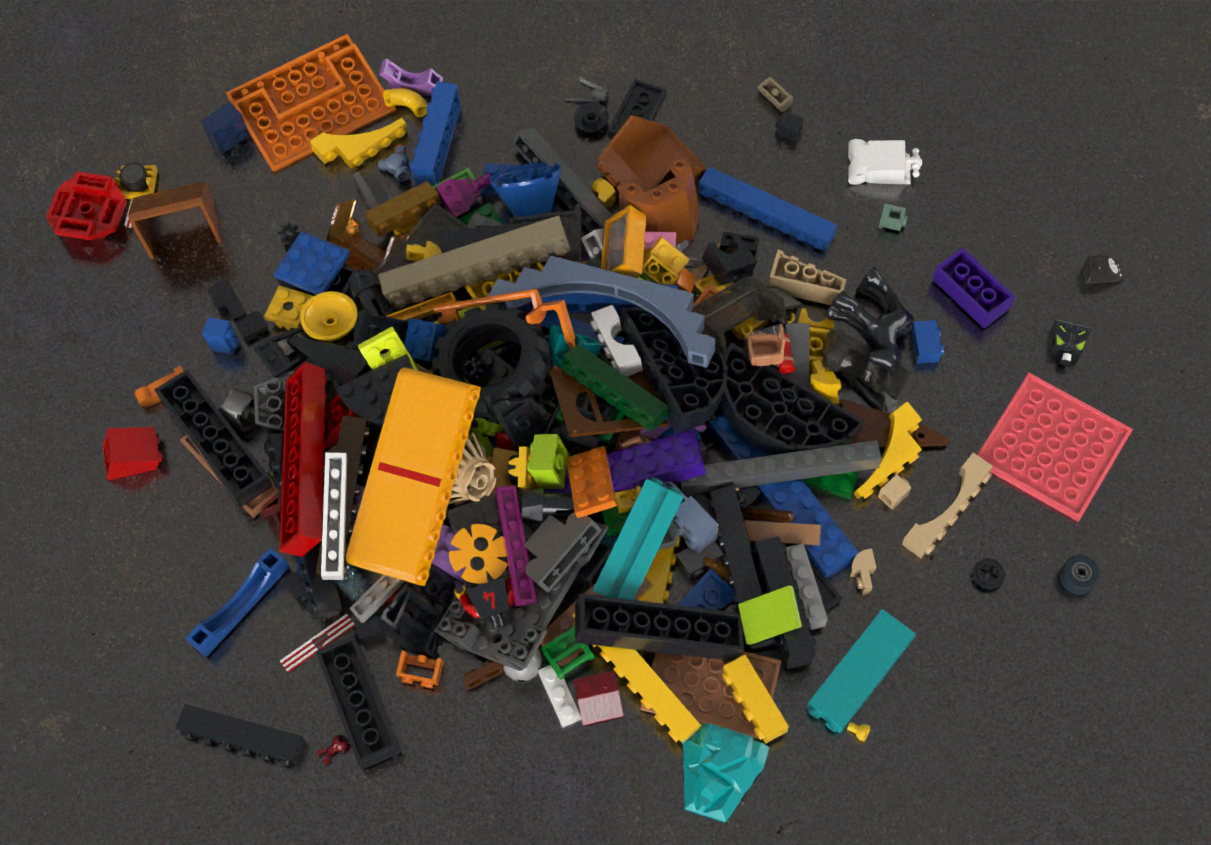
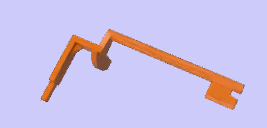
(450, 310)

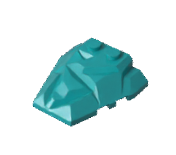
(719, 770)

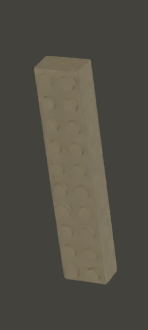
(474, 262)

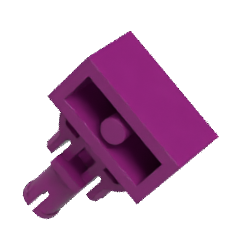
(458, 195)

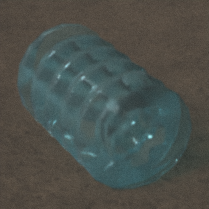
(352, 585)

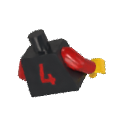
(488, 600)

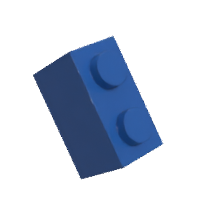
(220, 336)
(926, 341)

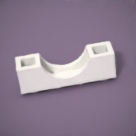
(623, 357)

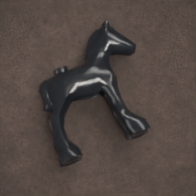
(880, 331)

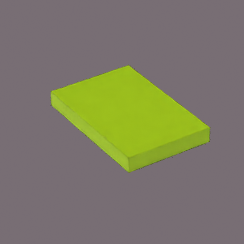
(769, 615)

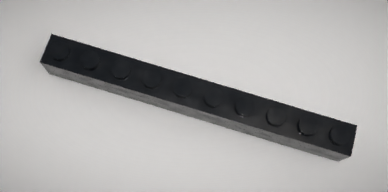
(321, 594)

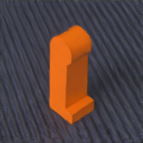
(147, 396)

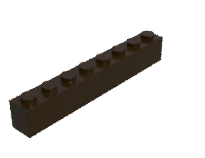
(350, 441)

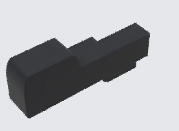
(227, 302)

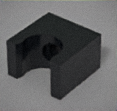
(733, 264)

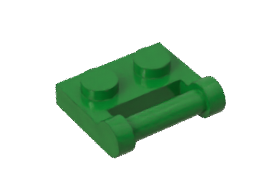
(562, 648)

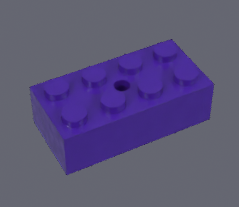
(973, 287)

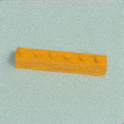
(423, 309)

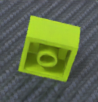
(548, 461)

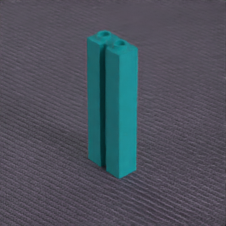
(638, 541)
(860, 671)

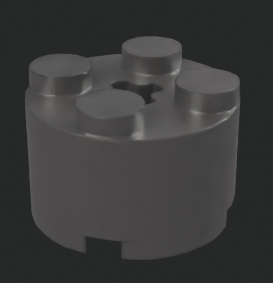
(239, 410)

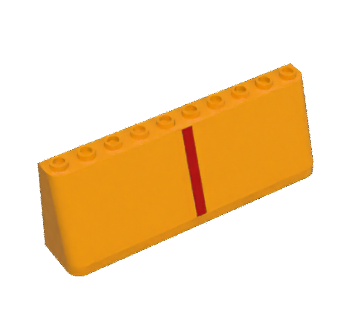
(412, 475)

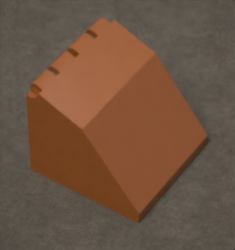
(644, 154)
(171, 201)

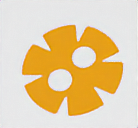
(462, 557)

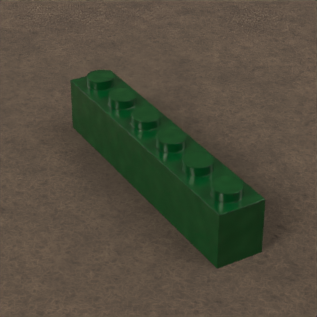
(614, 388)

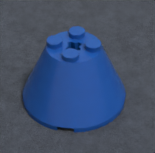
(528, 188)

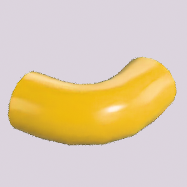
(406, 98)

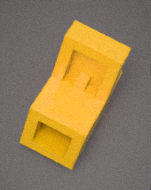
(417, 252)

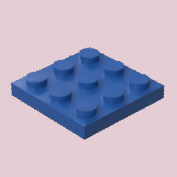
(311, 263)

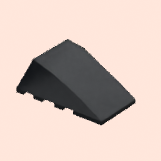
(417, 612)

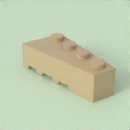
(804, 280)

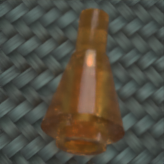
(718, 567)

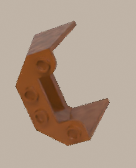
(669, 205)

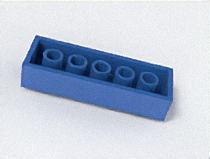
(436, 134)

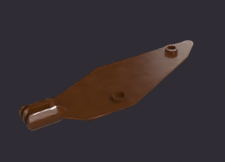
(878, 427)

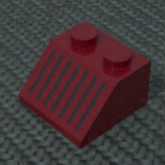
(598, 698)

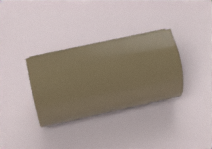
(776, 94)

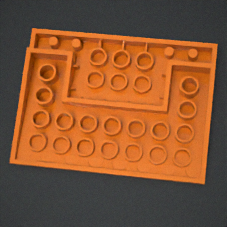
(310, 95)

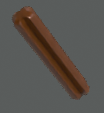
(768, 515)

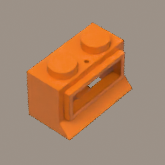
(420, 661)

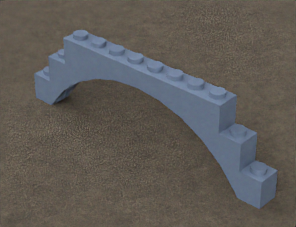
(666, 303)

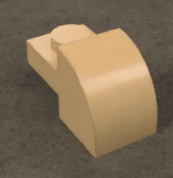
(863, 567)

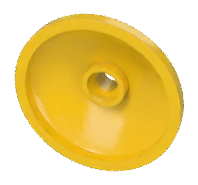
(328, 308)

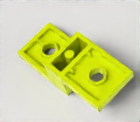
(385, 340)

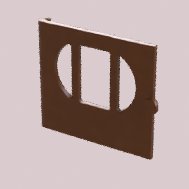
(577, 425)

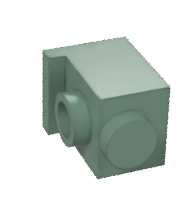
(893, 217)

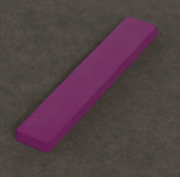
(514, 543)

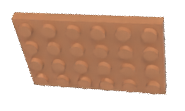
(704, 692)

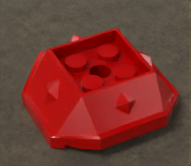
(86, 207)

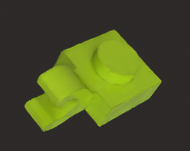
(488, 428)
(483, 441)

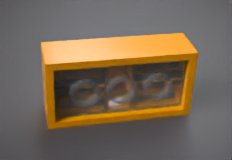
(624, 242)

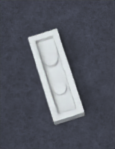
(559, 696)

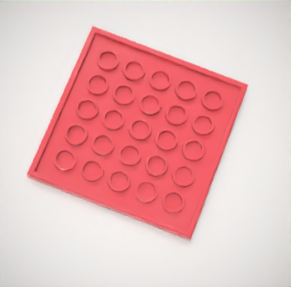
(1054, 446)

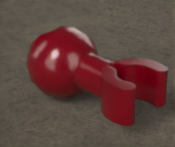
(337, 745)

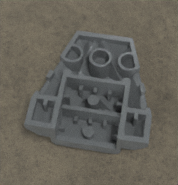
(270, 400)

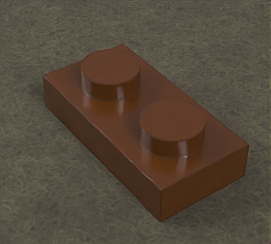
(475, 677)

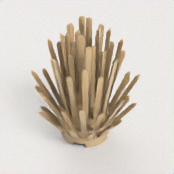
(474, 475)

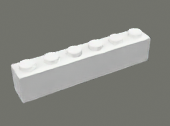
(334, 516)

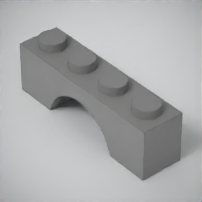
(807, 586)

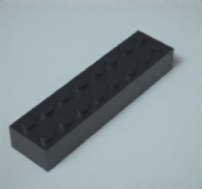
(213, 438)
(658, 627)

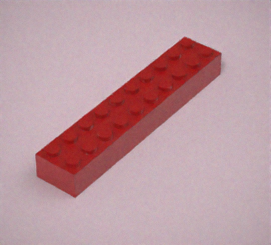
(303, 460)

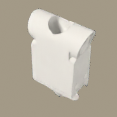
(881, 162)

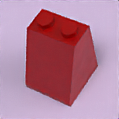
(130, 451)

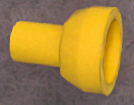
(861, 731)

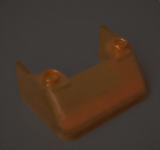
(345, 233)

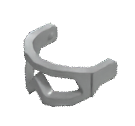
(697, 262)

